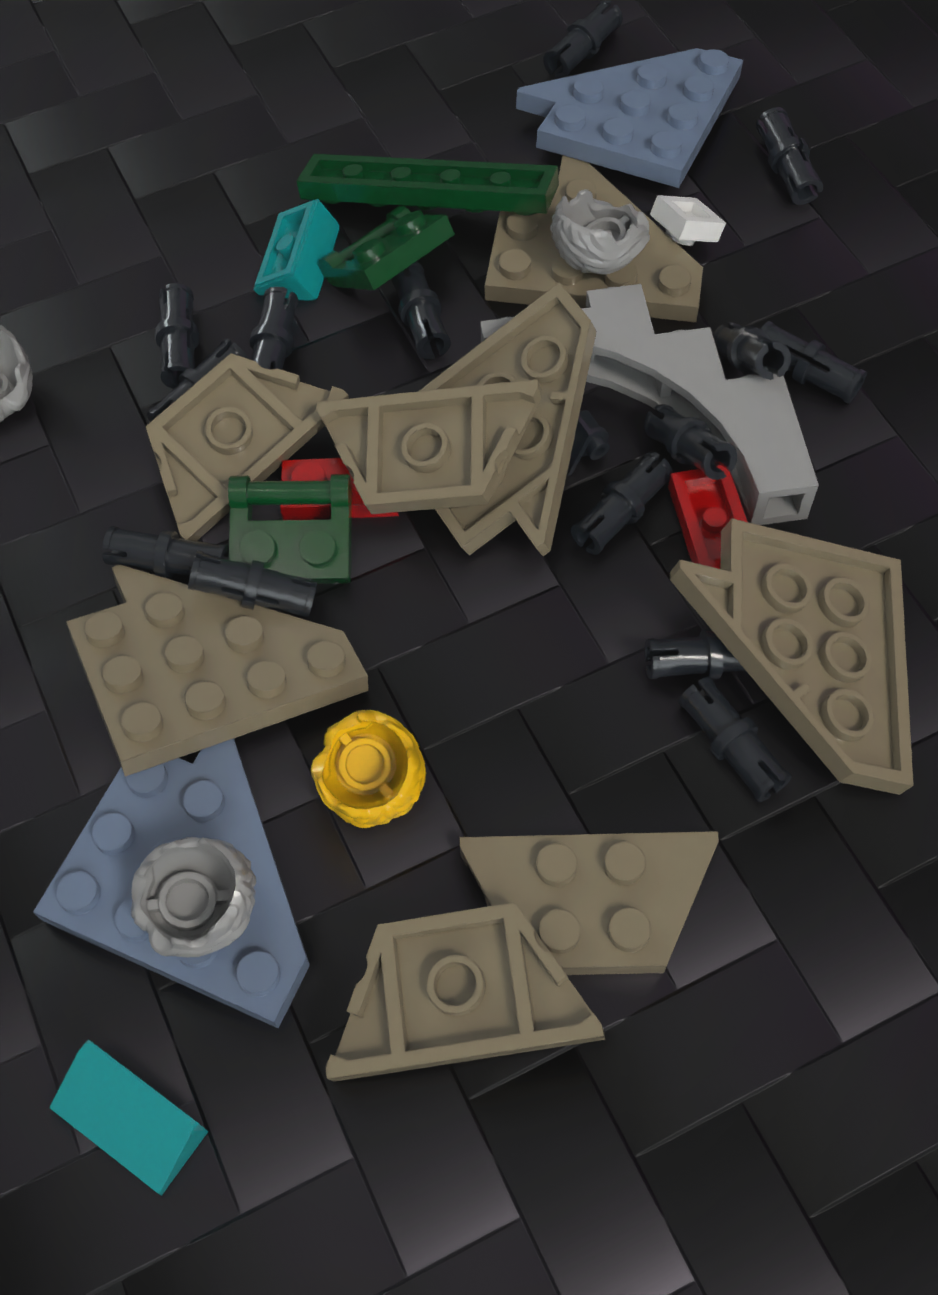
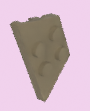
(227, 426)
(430, 444)
(597, 896)
(458, 993)

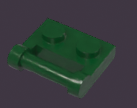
(386, 249)
(293, 547)

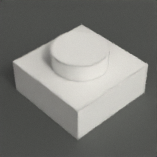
(687, 219)

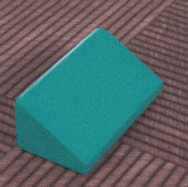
(294, 251)
(126, 1117)

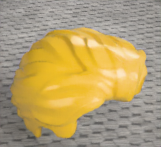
(369, 769)

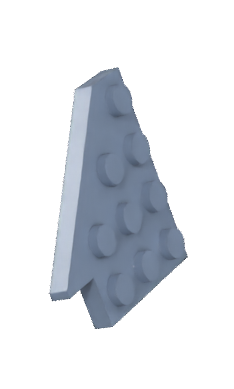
(635, 115)
(164, 805)

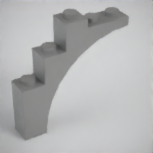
(686, 373)

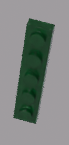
(429, 183)

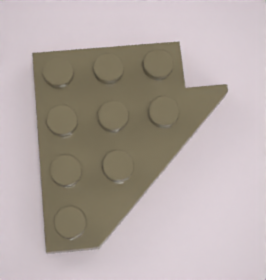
(528, 263)
(546, 343)
(820, 640)
(199, 669)

